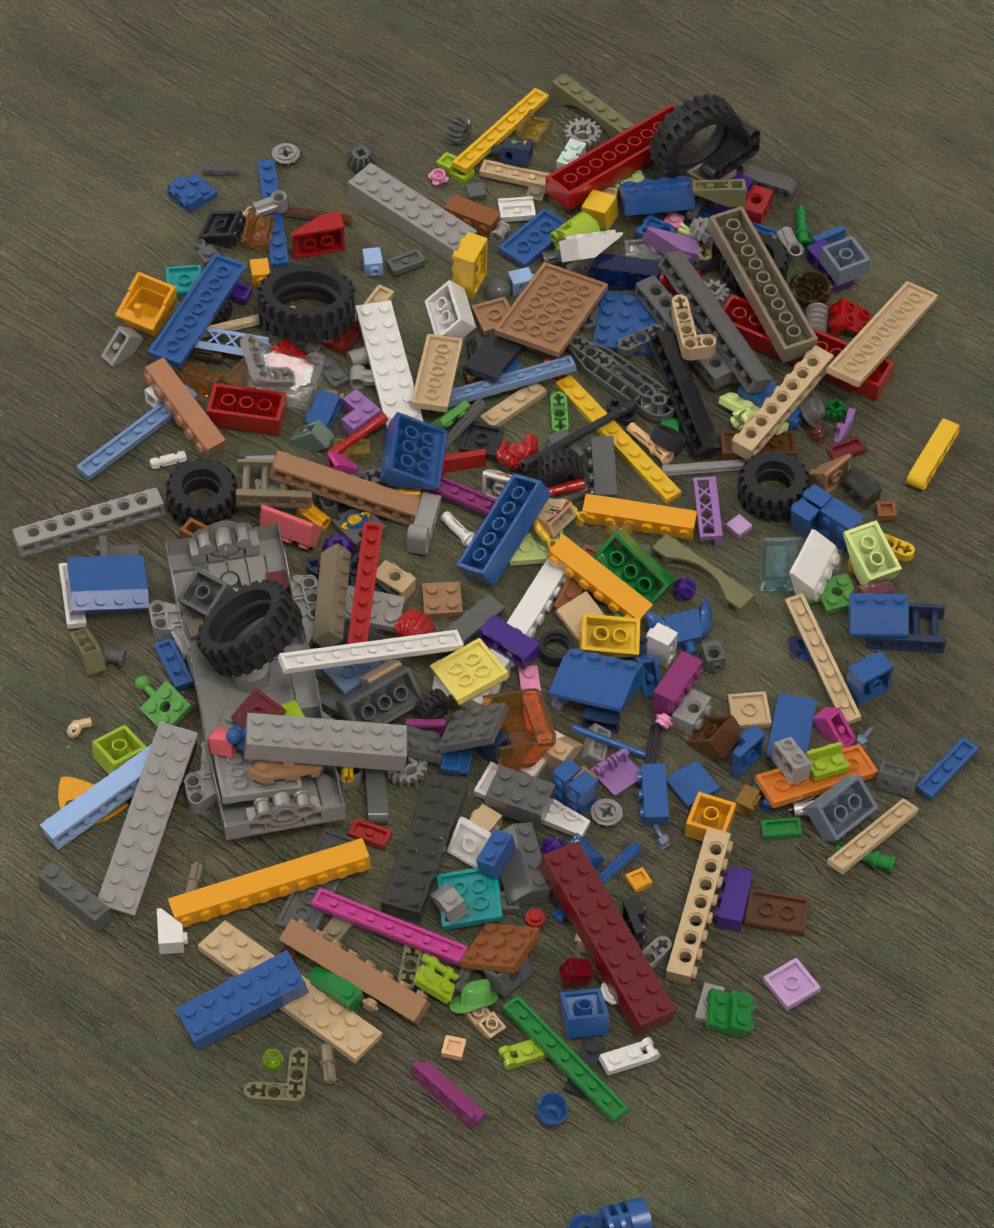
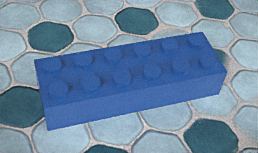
(503, 529)
(242, 1000)

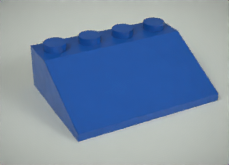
(413, 453)
(107, 584)
(596, 680)

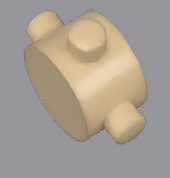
(370, 1004)

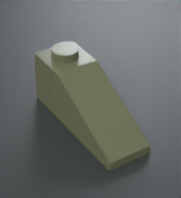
(723, 191)
(88, 651)

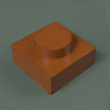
(886, 510)

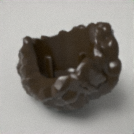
(810, 287)

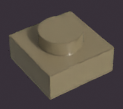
(538, 194)

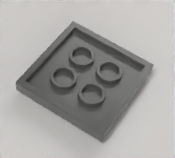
(473, 727)

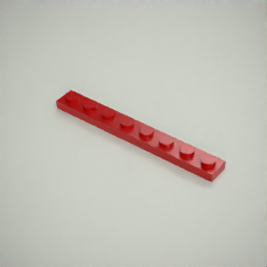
(365, 583)

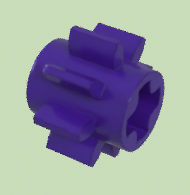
(684, 588)
(551, 844)

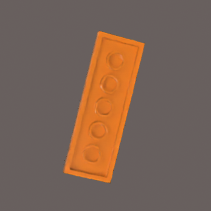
(780, 791)

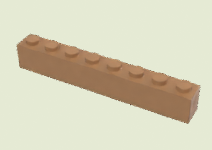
(344, 488)
(359, 973)

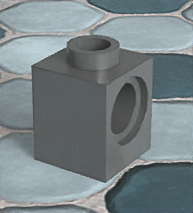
(712, 656)

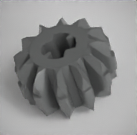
(458, 129)
(360, 157)

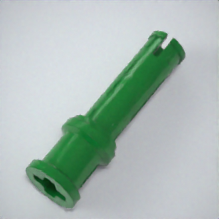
(802, 233)
(876, 859)

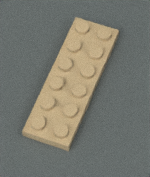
(437, 373)

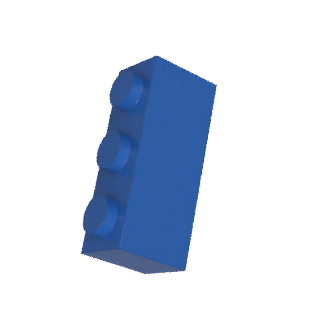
(653, 794)

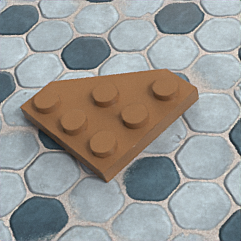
(268, 771)

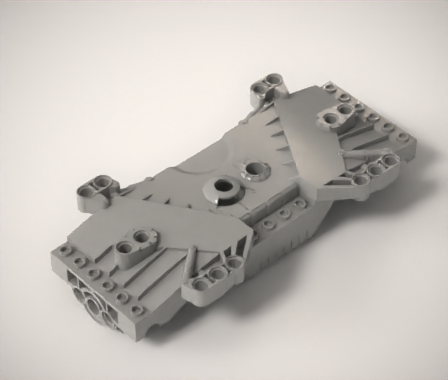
(240, 557)

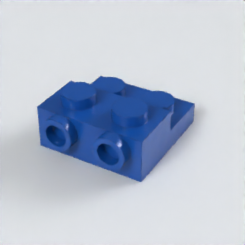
(191, 192)
(748, 751)

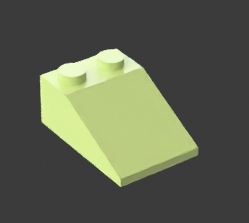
(871, 554)

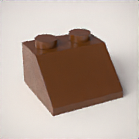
(716, 737)

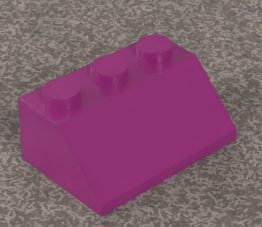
(676, 684)

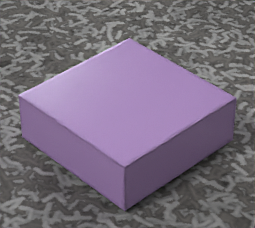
(738, 526)

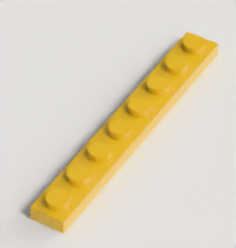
(499, 131)

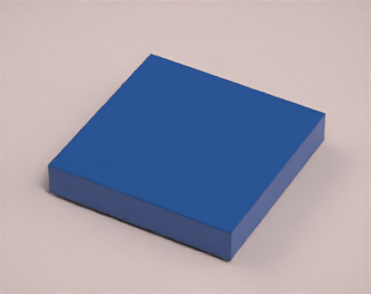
(689, 781)

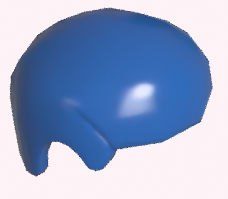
(552, 1109)

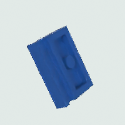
(457, 762)

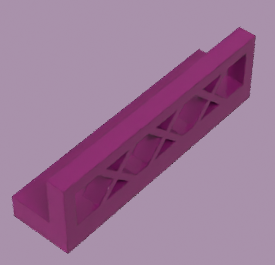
(448, 1094)

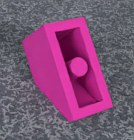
(341, 463)
(834, 726)

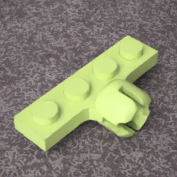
(742, 411)

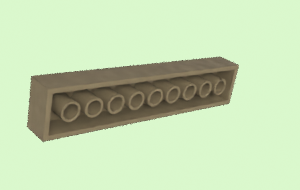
(762, 284)

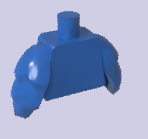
(688, 624)

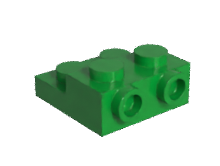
(730, 1012)

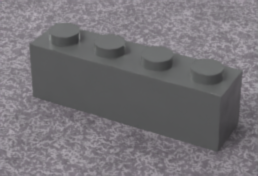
(603, 466)
(473, 619)
(74, 897)

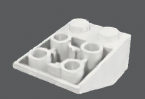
(586, 245)

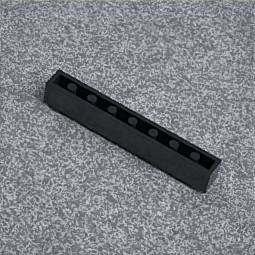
(685, 395)

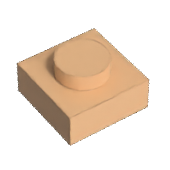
(453, 1047)

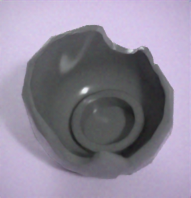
(497, 288)

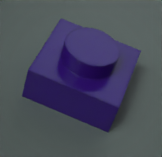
(242, 293)

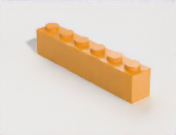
(644, 516)
(598, 579)

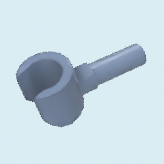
(862, 739)
(662, 841)

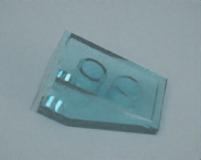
(776, 562)

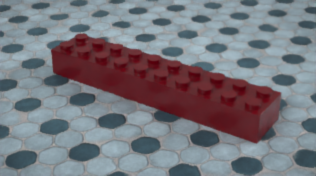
(607, 938)

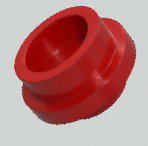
(535, 917)

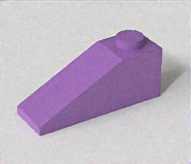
(669, 242)

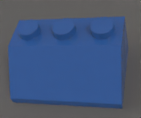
(878, 615)

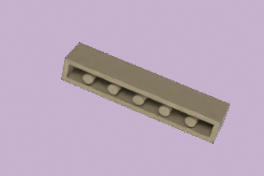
(331, 596)

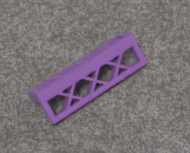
(712, 508)

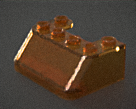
(527, 726)

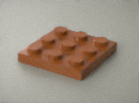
(500, 948)

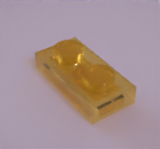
(358, 450)

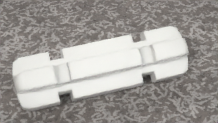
(168, 459)

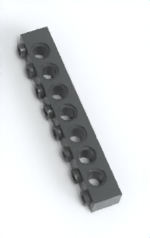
(658, 303)

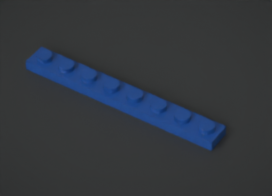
(269, 184)

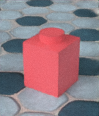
(219, 743)

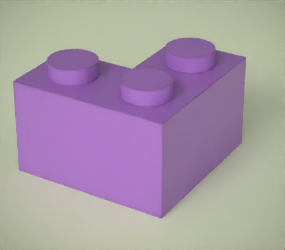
(358, 412)

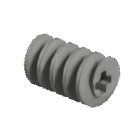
(817, 316)

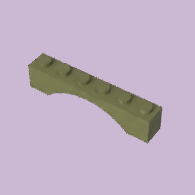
(571, 93)
(674, 555)

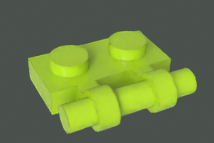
(433, 983)

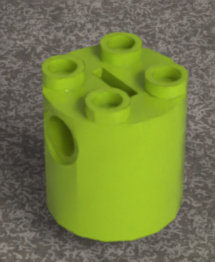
(579, 224)

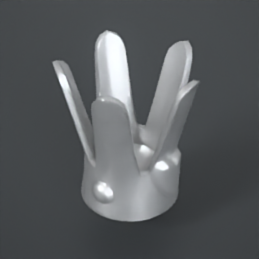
(799, 807)

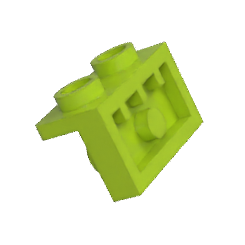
(827, 761)

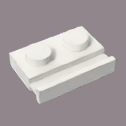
(516, 209)

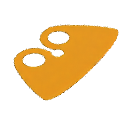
(71, 788)

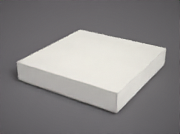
(468, 841)

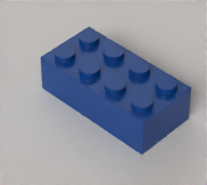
(657, 195)

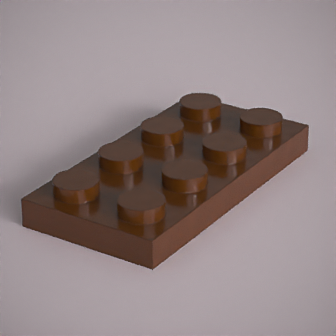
(782, 442)

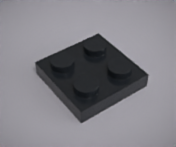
(482, 436)

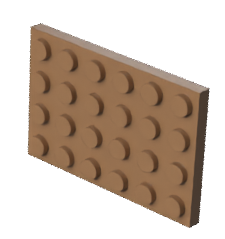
(551, 309)

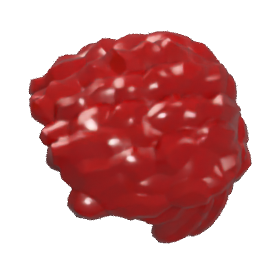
(512, 454)
(414, 623)

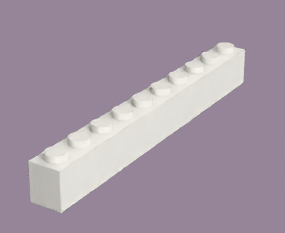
(528, 616)

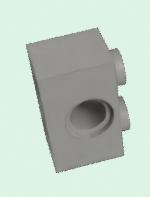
(684, 719)

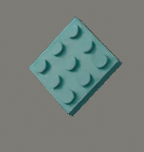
(480, 895)

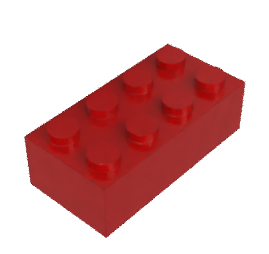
(247, 408)

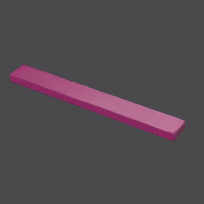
(389, 926)

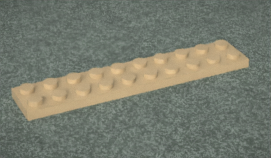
(882, 334)
(314, 1010)

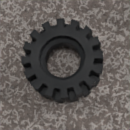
(433, 705)

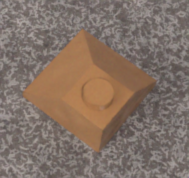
(829, 473)

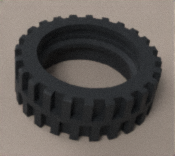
(683, 124)
(306, 324)
(259, 644)

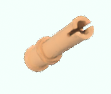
(655, 450)

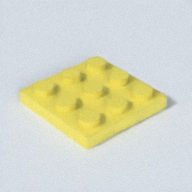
(469, 671)

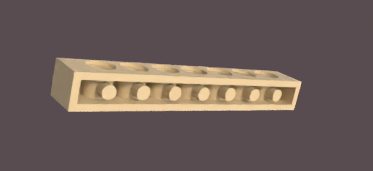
(782, 403)
(713, 841)

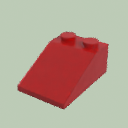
(319, 236)

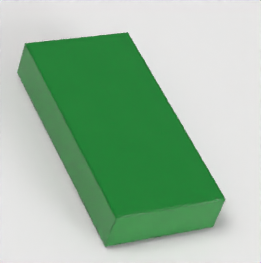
(781, 828)

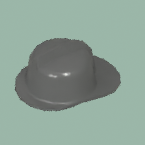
(813, 410)

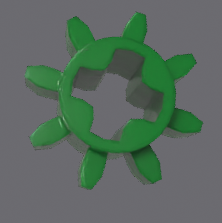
(835, 410)

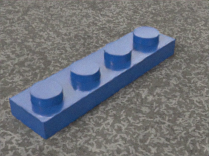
(947, 768)

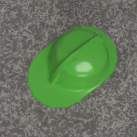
(474, 996)

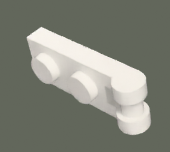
(629, 1056)

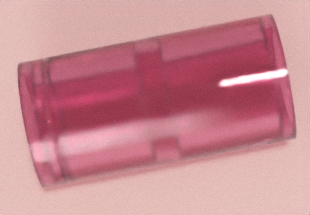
(882, 586)

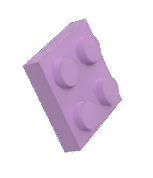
(791, 984)

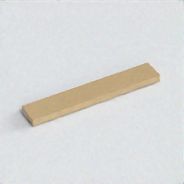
(872, 836)

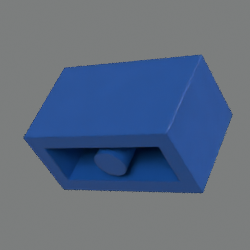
(324, 408)
(496, 854)

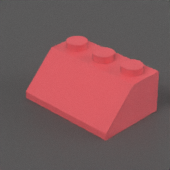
(291, 527)

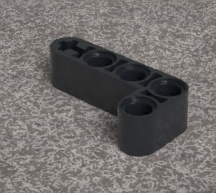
(734, 154)

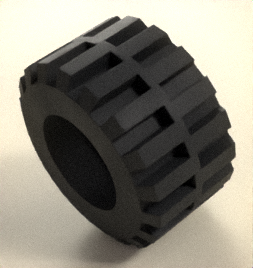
(559, 467)

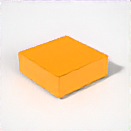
(638, 880)

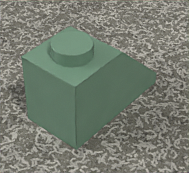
(312, 437)

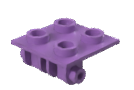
(616, 772)

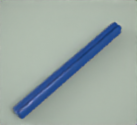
(608, 872)

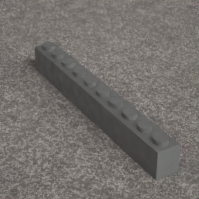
(715, 322)

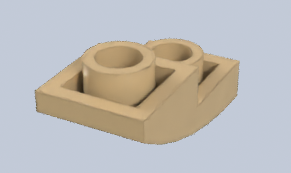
(485, 1022)

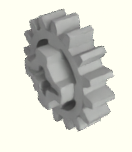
(583, 131)
(699, 228)
(413, 770)

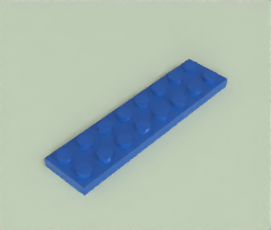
(197, 310)

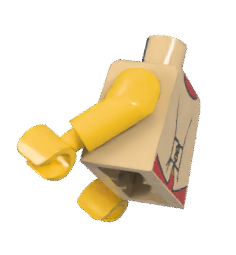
(555, 517)

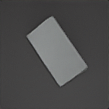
(593, 750)

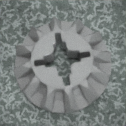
(290, 149)
(605, 805)

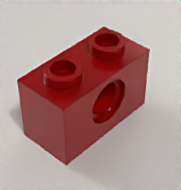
(758, 203)

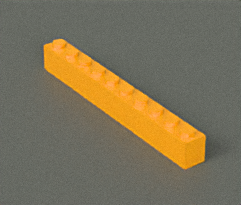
(270, 883)

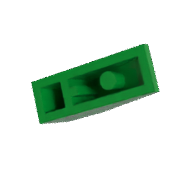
(336, 988)

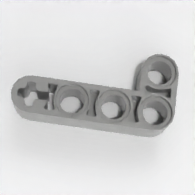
(422, 529)

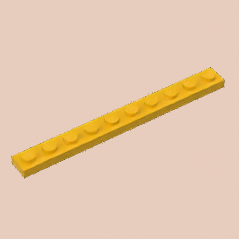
(623, 443)

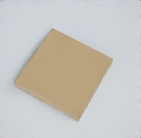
(572, 612)
(750, 709)

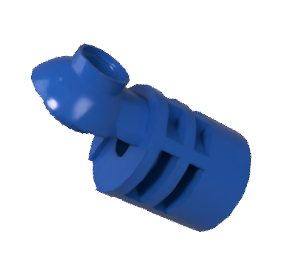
(626, 1214)

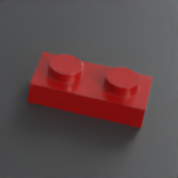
(370, 833)

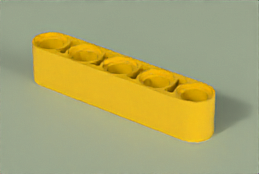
(933, 454)

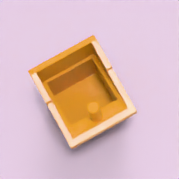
(147, 304)

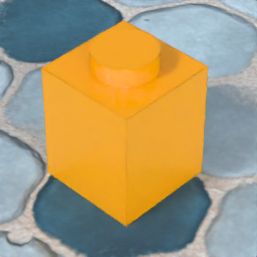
(259, 269)

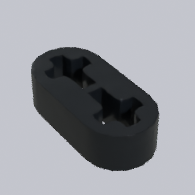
(623, 421)

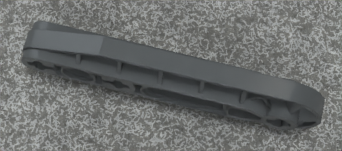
(621, 378)

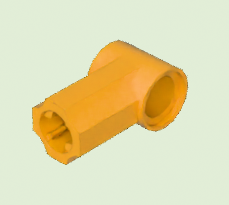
(314, 516)

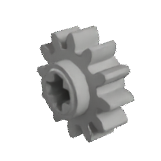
(719, 291)

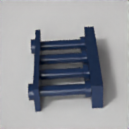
(915, 642)

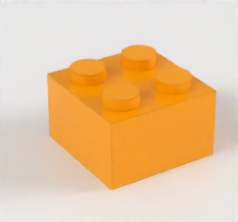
(709, 813)

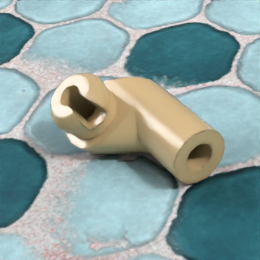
(77, 726)

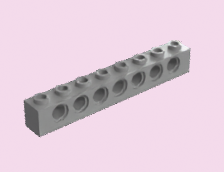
(88, 522)

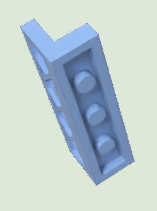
(221, 347)

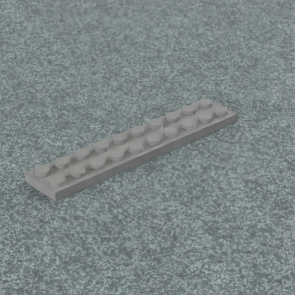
(147, 818)

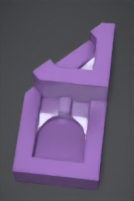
(844, 429)

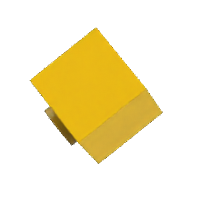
(602, 208)

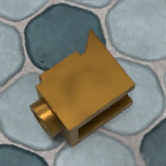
(748, 801)

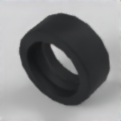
(668, 438)
(554, 636)

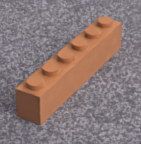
(184, 408)

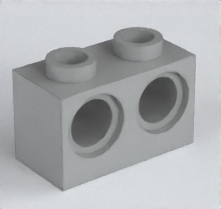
(791, 760)

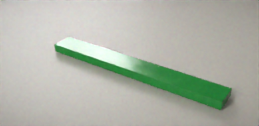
(565, 1059)

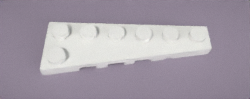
(558, 816)

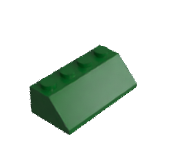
(634, 566)

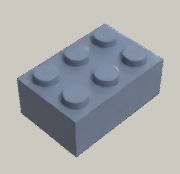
(841, 807)

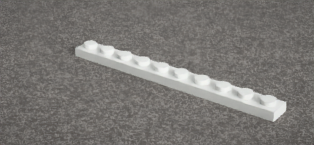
(370, 651)

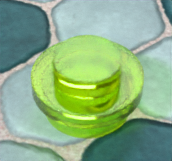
(272, 1058)

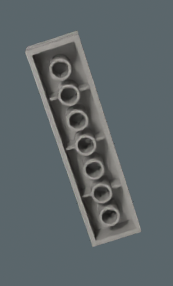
(408, 211)
(325, 742)

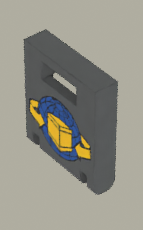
(352, 522)

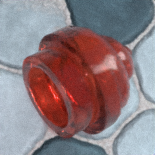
(818, 434)

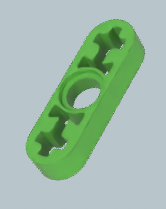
(560, 408)

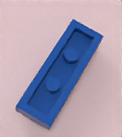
(173, 664)

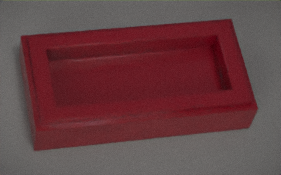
(852, 446)

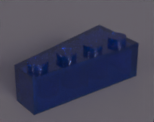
(622, 272)

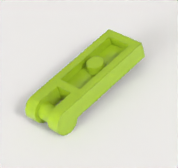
(525, 1051)

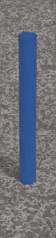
(607, 740)

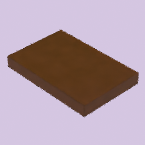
(776, 912)

